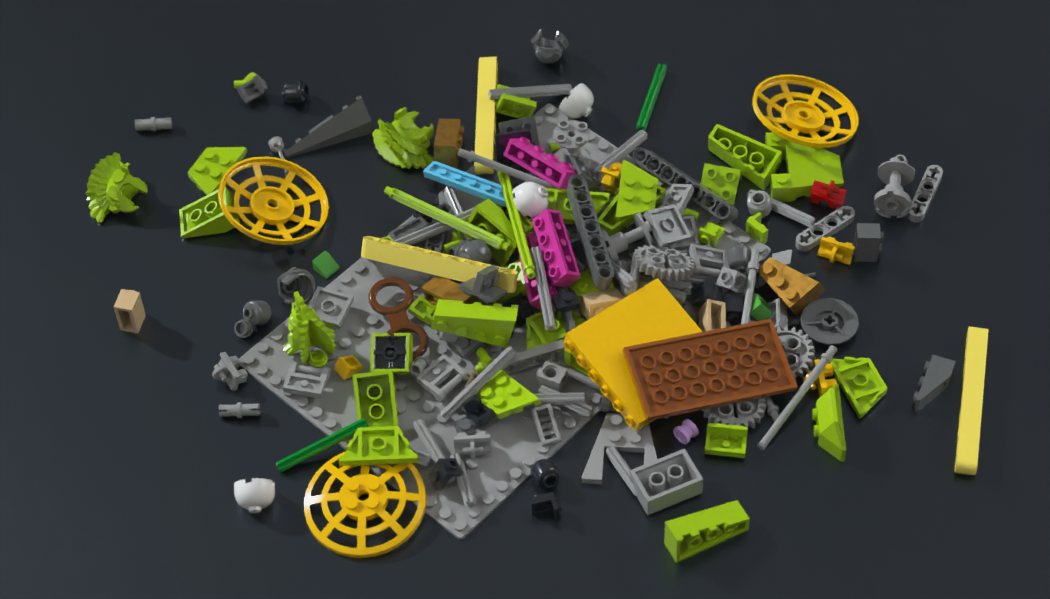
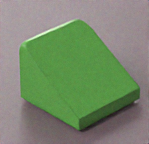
(325, 265)
(760, 309)

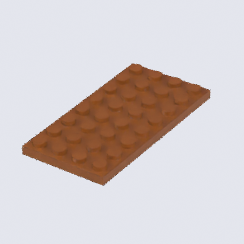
(709, 369)

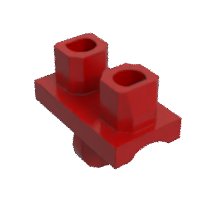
(828, 193)

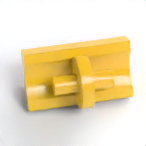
(611, 178)
(836, 250)
(822, 383)

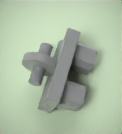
(227, 371)
(472, 444)

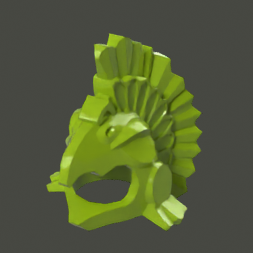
(403, 141)
(112, 188)
(307, 331)

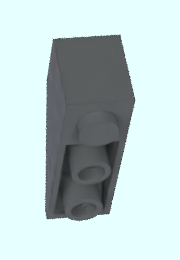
(936, 380)

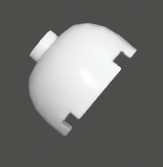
(578, 103)
(530, 199)
(254, 494)

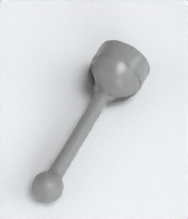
(276, 145)

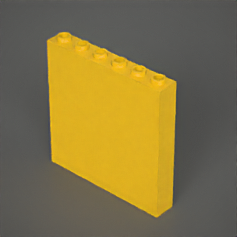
(637, 319)

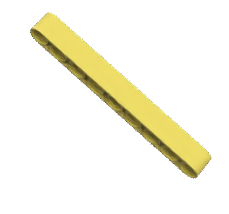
(486, 113)
(432, 262)
(971, 401)

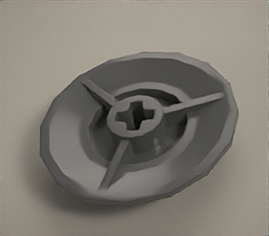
(829, 310)

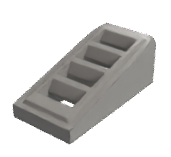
(542, 410)

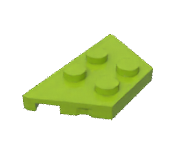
(212, 166)
(636, 191)
(559, 201)
(539, 336)
(859, 382)
(506, 395)
(378, 446)

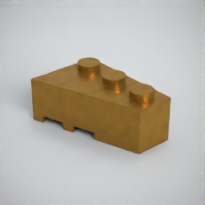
(448, 141)
(790, 285)
(445, 289)

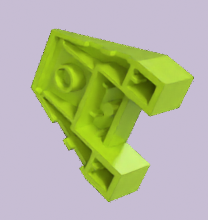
(803, 167)

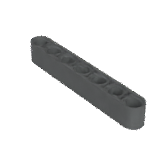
(679, 177)
(589, 232)

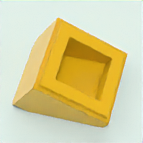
(347, 366)

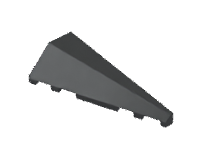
(346, 125)

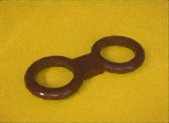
(397, 315)

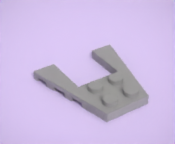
(621, 436)

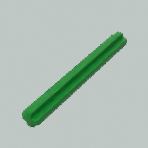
(651, 97)
(321, 445)

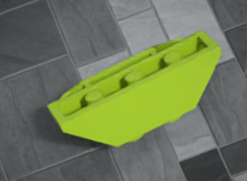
(829, 423)

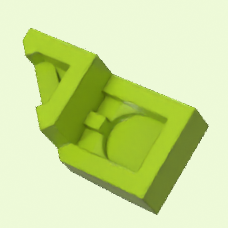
(422, 310)

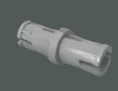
(153, 124)
(239, 410)

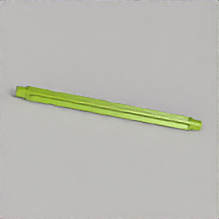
(447, 218)
(517, 226)

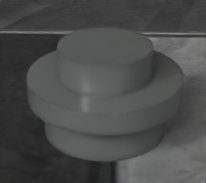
(243, 328)
(466, 426)

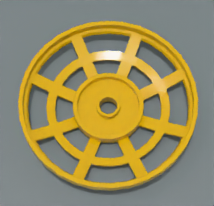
(803, 115)
(279, 197)
(364, 510)

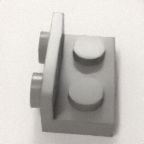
(679, 195)

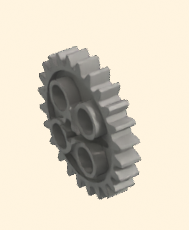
(663, 262)
(800, 355)
(755, 411)

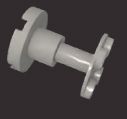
(572, 137)
(893, 198)
(619, 242)

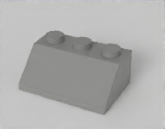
(666, 481)

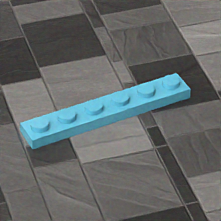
(465, 182)

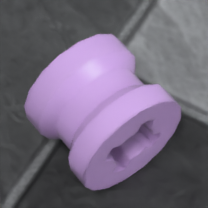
(685, 431)

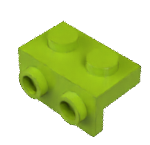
(726, 440)

